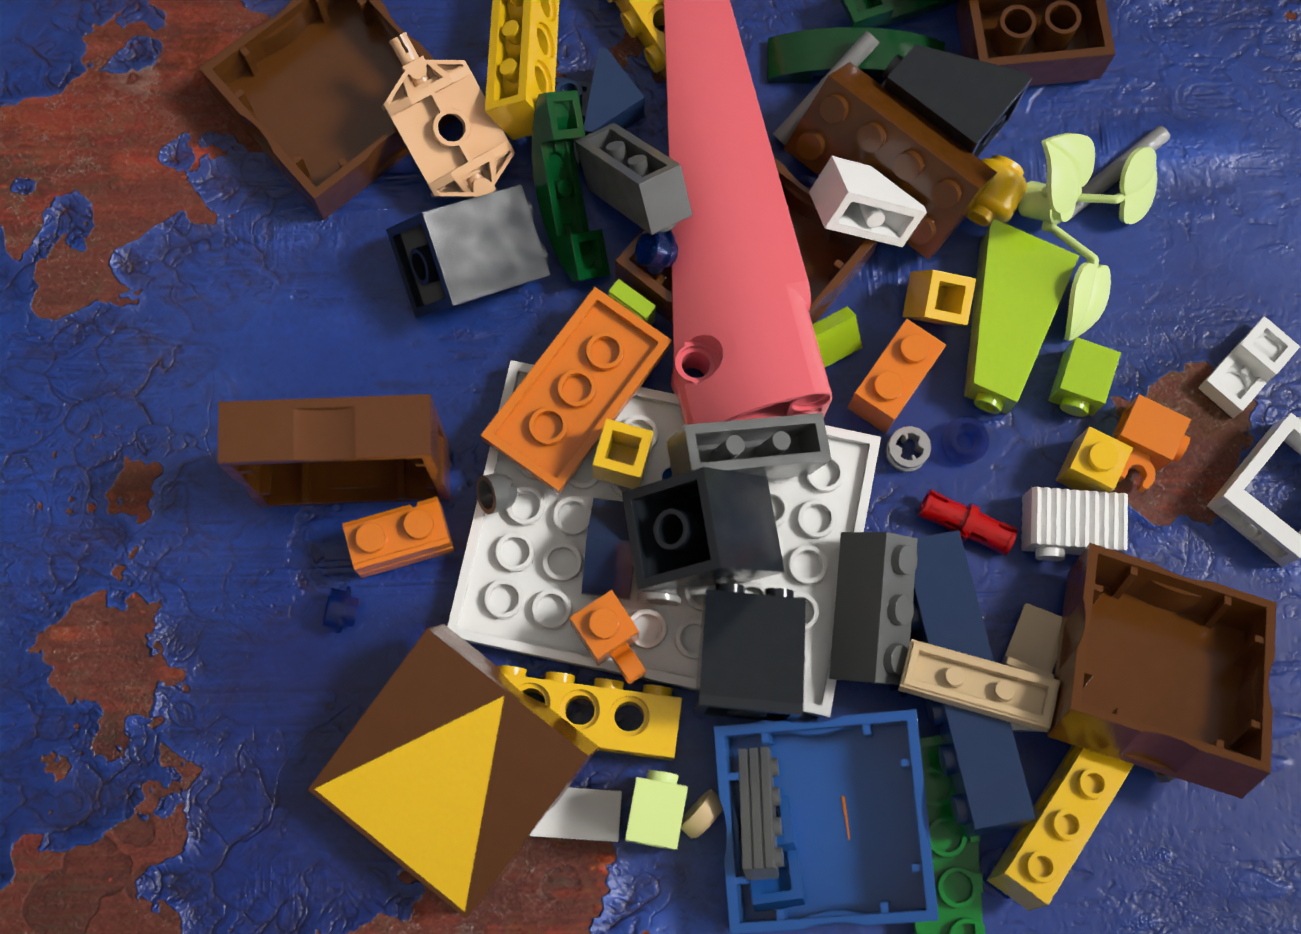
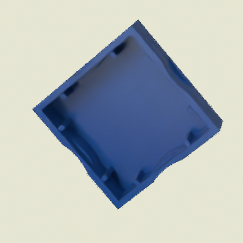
(887, 862)

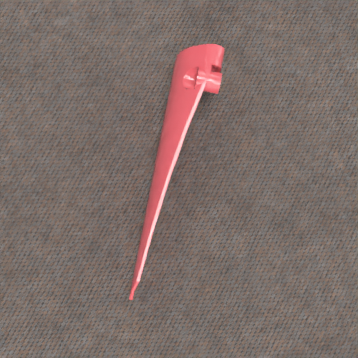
(738, 264)

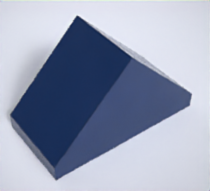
(612, 96)
(607, 551)

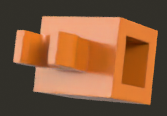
(1155, 436)
(607, 633)

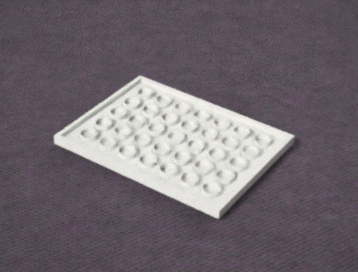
(528, 561)

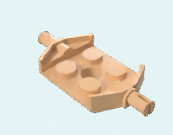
(416, 105)

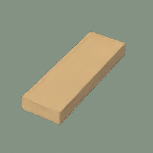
(979, 685)

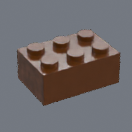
(1040, 37)

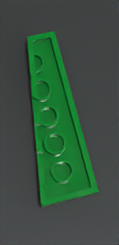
(953, 855)

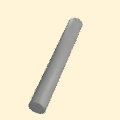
(855, 55)
(1112, 172)

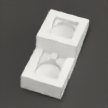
(1249, 367)

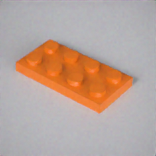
(573, 388)

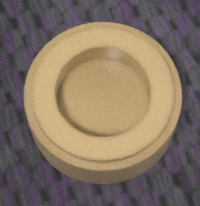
(701, 814)

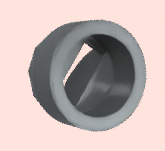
(495, 493)

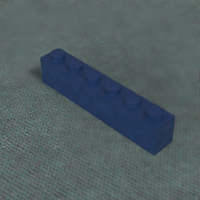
(975, 747)

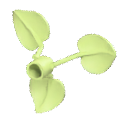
(1069, 167)

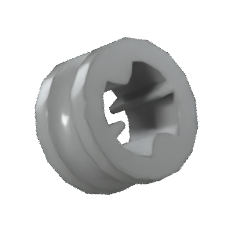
(894, 451)
(661, 597)

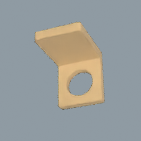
(1034, 641)

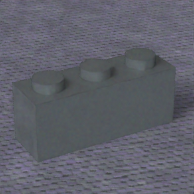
(634, 178)
(753, 446)
(873, 607)

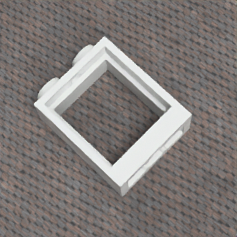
(1246, 512)

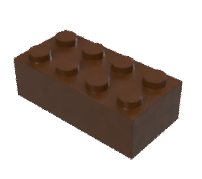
(872, 126)

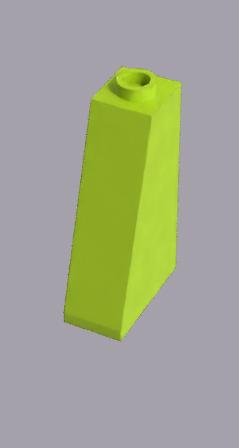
(1013, 308)

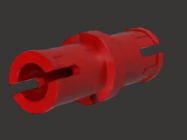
(969, 521)

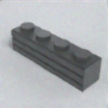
(758, 814)

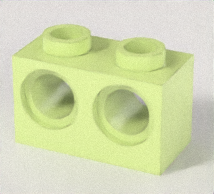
(656, 811)

